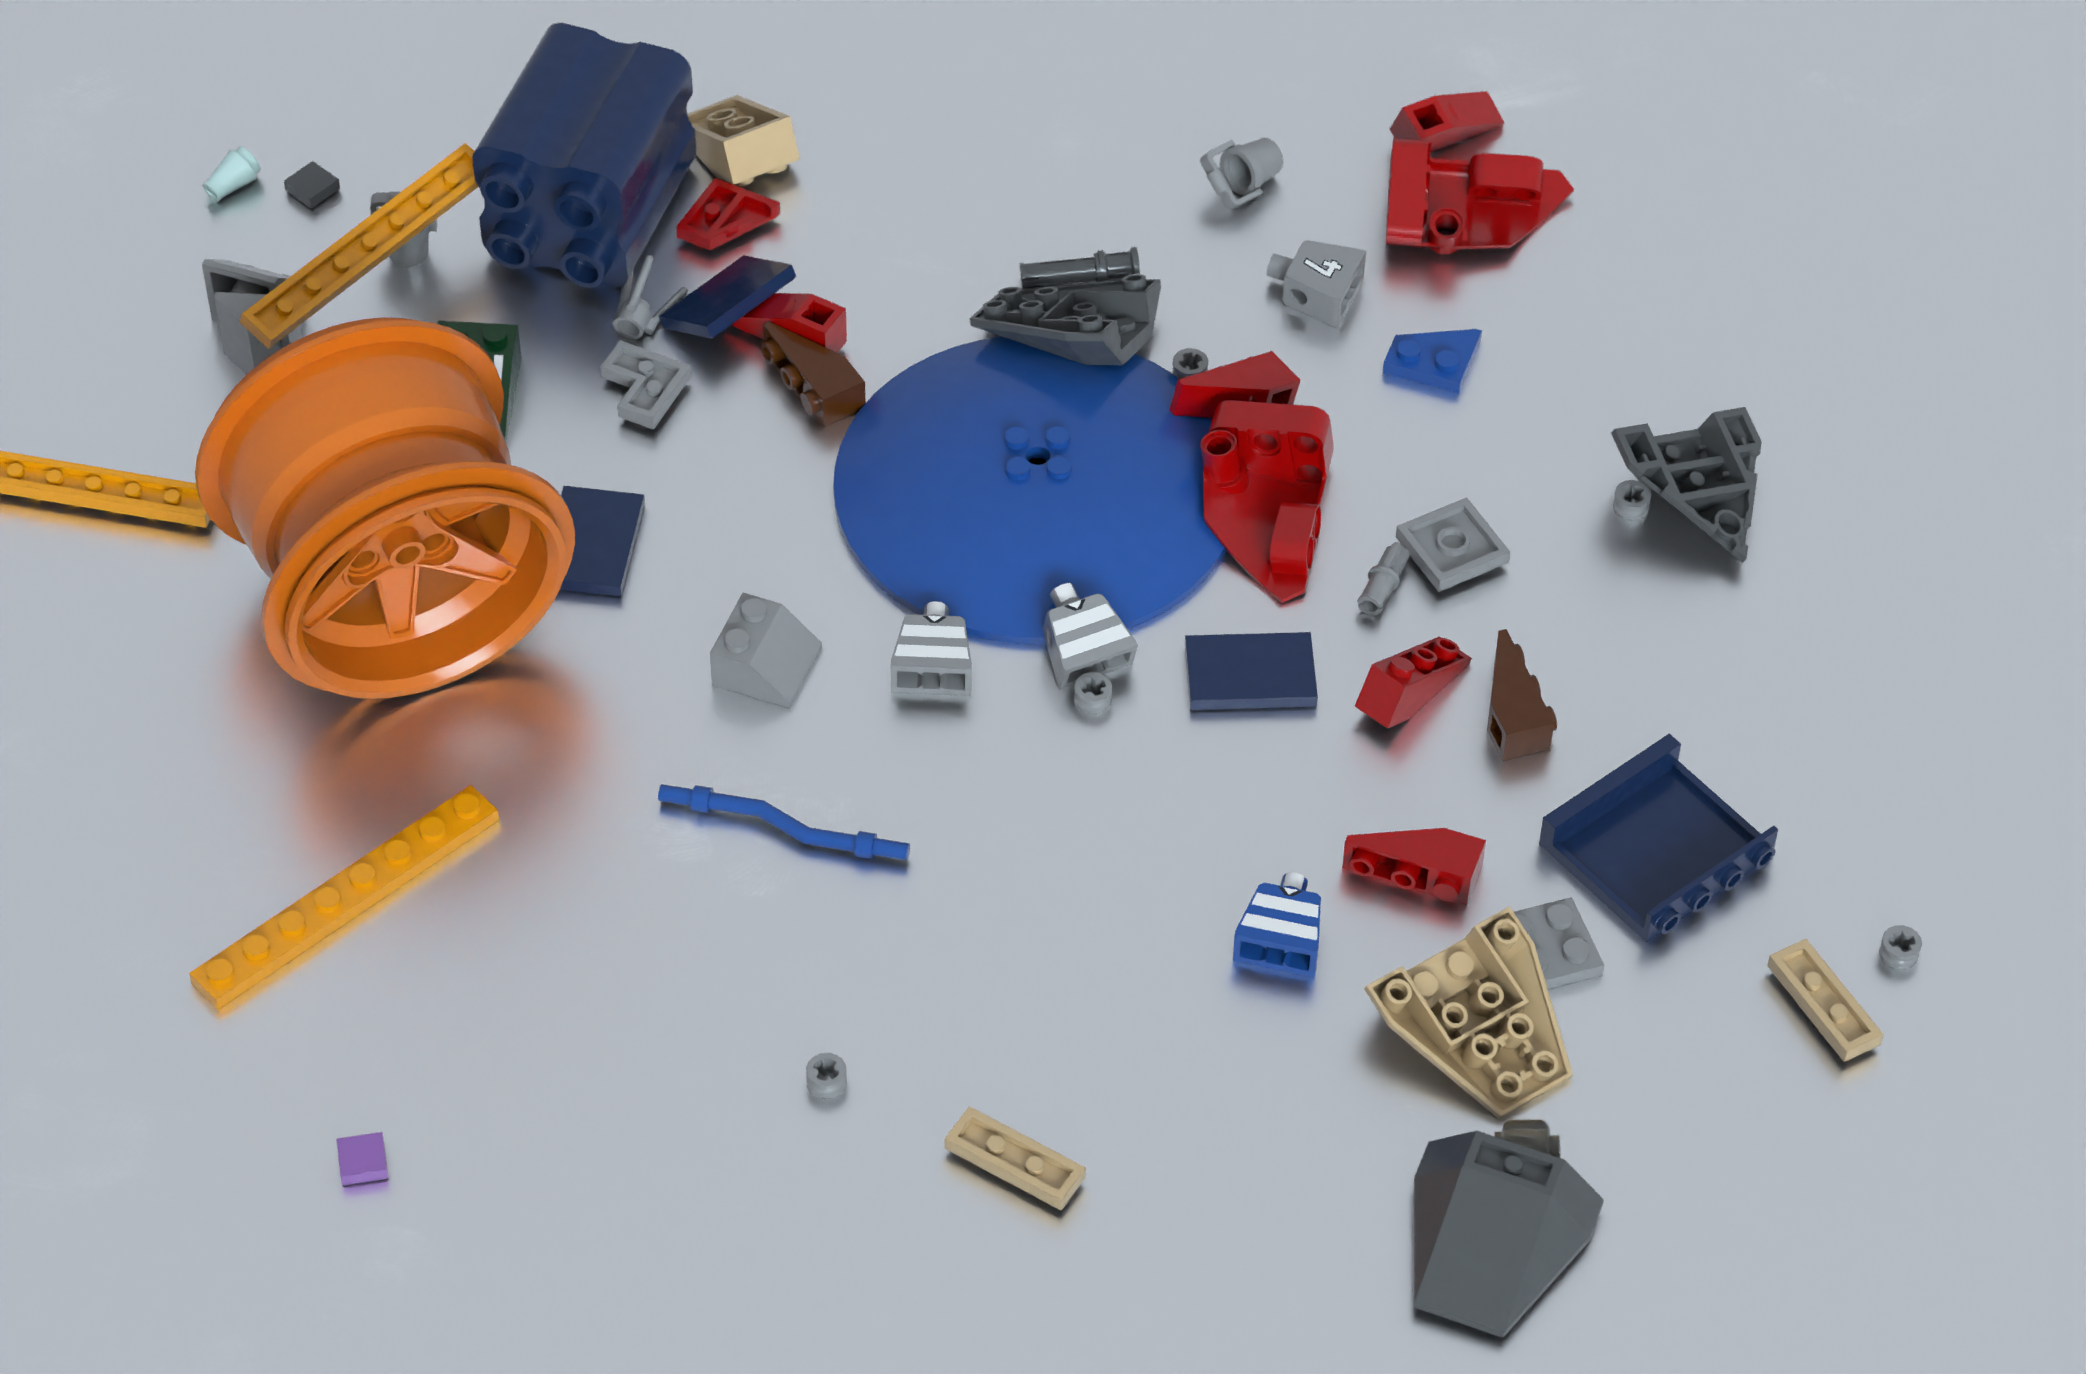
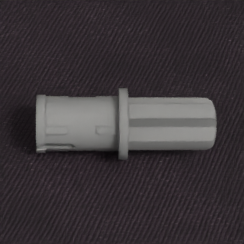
(1383, 579)

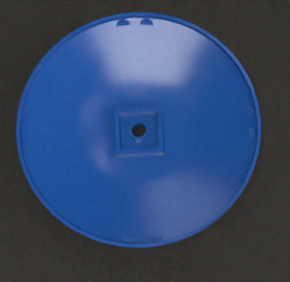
(954, 513)

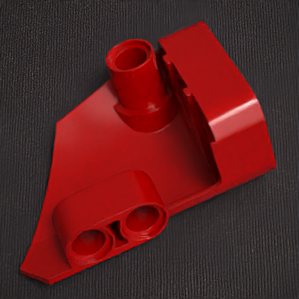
(1483, 200)
(1266, 488)

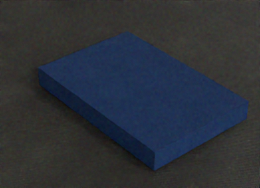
(727, 296)
(604, 538)
(1250, 671)

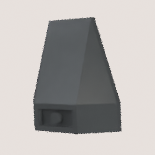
(1077, 321)
(1494, 1228)

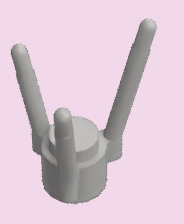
(634, 315)

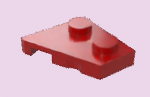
(725, 214)

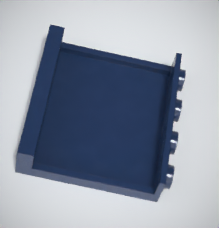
(1654, 841)

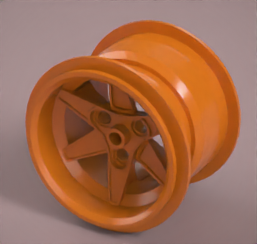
(384, 508)

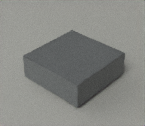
(312, 184)

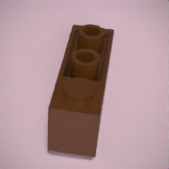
(819, 376)
(1517, 714)

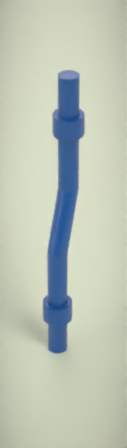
(863, 844)

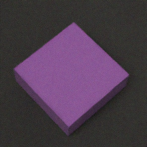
(362, 1158)

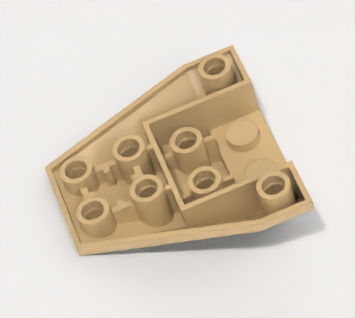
(1481, 1015)

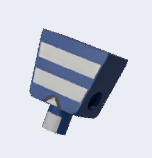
(1281, 927)

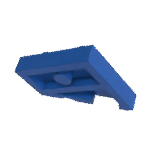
(1433, 357)

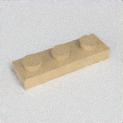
(1825, 1000)
(1015, 1158)

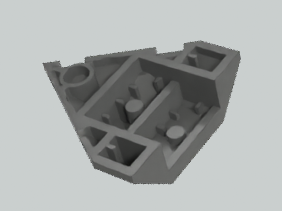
(1701, 472)

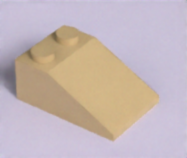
(743, 139)

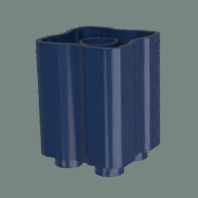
(585, 155)

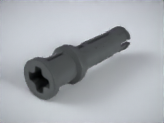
(1099, 268)

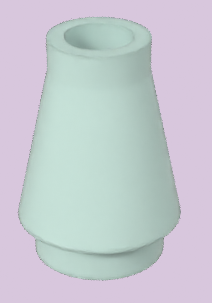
(233, 172)

